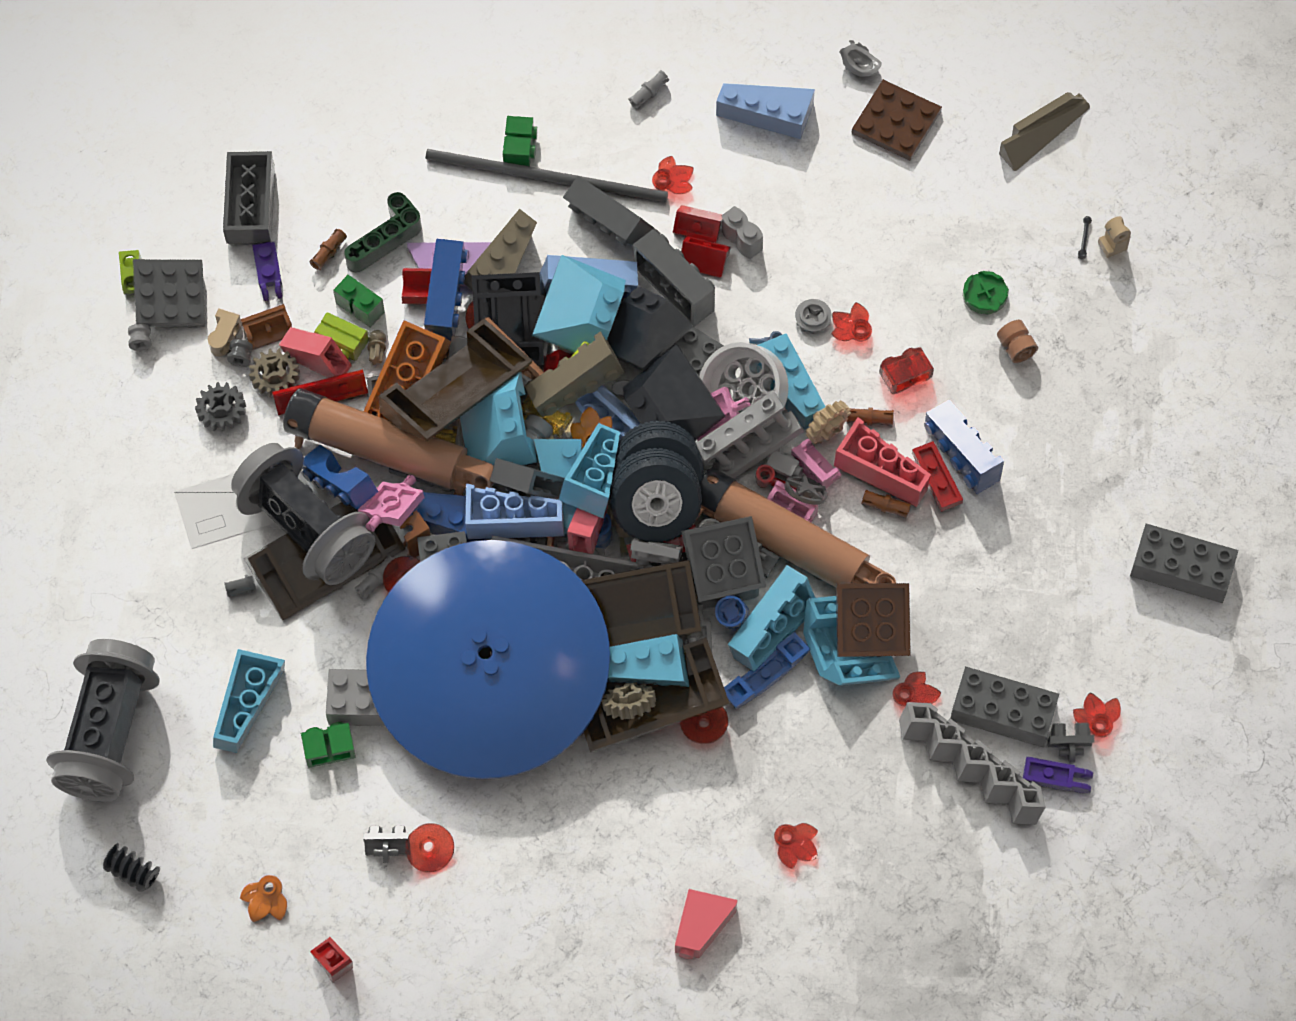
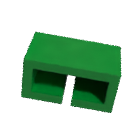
(518, 142)
(366, 306)
(328, 745)

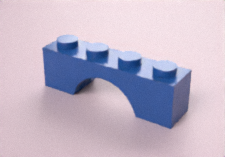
(351, 487)

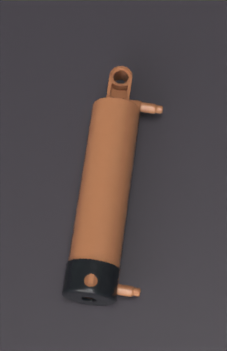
(379, 441)
(788, 533)

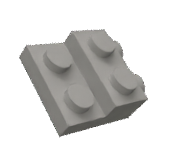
(655, 552)

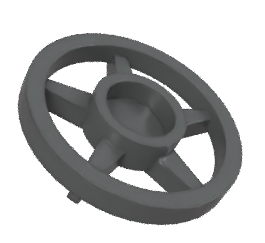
(806, 490)

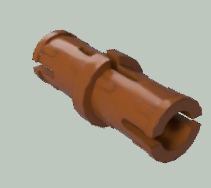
(328, 249)
(871, 416)
(886, 503)

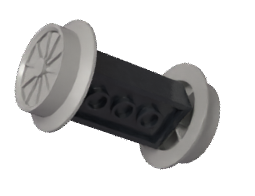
(271, 484)
(102, 720)

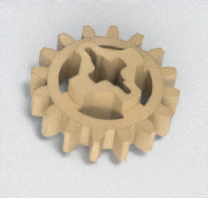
(828, 422)

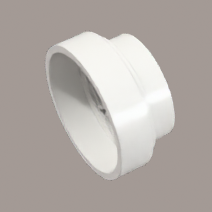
(722, 365)

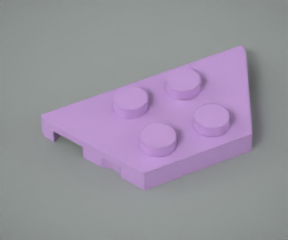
(424, 253)

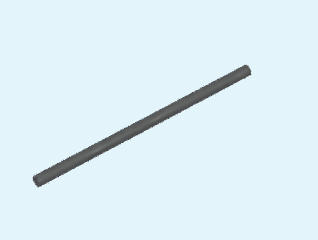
(543, 174)

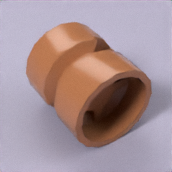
(1016, 338)

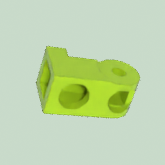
(126, 269)

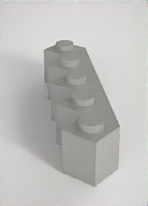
(973, 761)

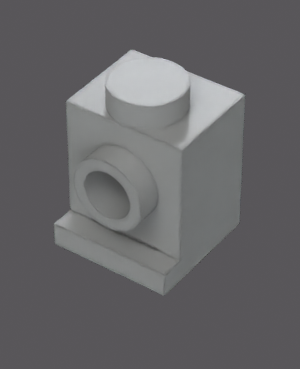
(784, 465)

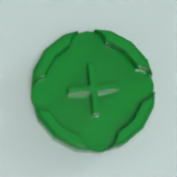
(985, 292)

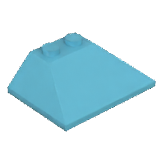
(578, 305)
(497, 427)
(821, 638)

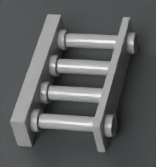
(757, 447)

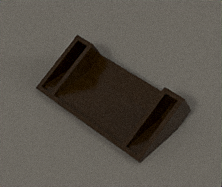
(455, 384)
(280, 567)
(648, 603)
(671, 705)

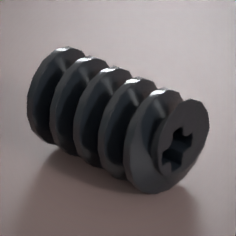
(129, 869)

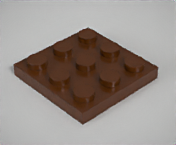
(896, 120)
(873, 619)

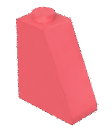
(315, 352)
(584, 531)
(702, 922)

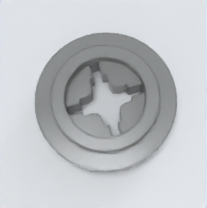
(815, 307)

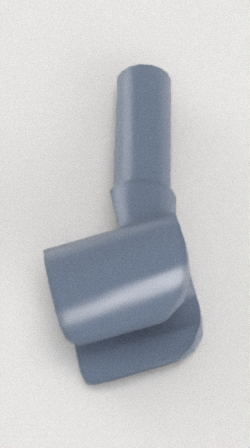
(774, 334)

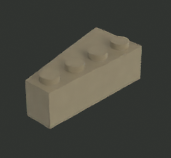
(506, 249)
(575, 377)

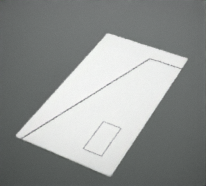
(212, 513)

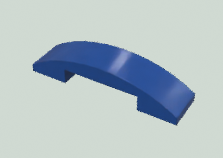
(777, 665)

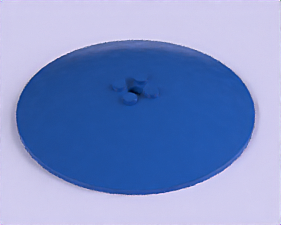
(498, 711)

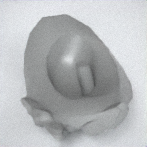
(859, 60)

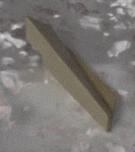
(1041, 128)

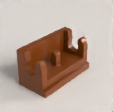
(266, 326)
(419, 529)

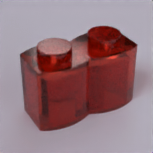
(906, 370)

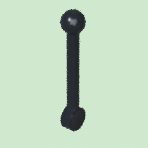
(1082, 253)

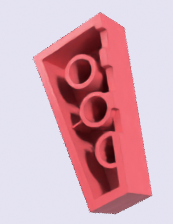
(880, 464)

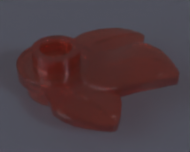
(675, 175)
(849, 323)
(916, 689)
(1096, 712)
(798, 846)

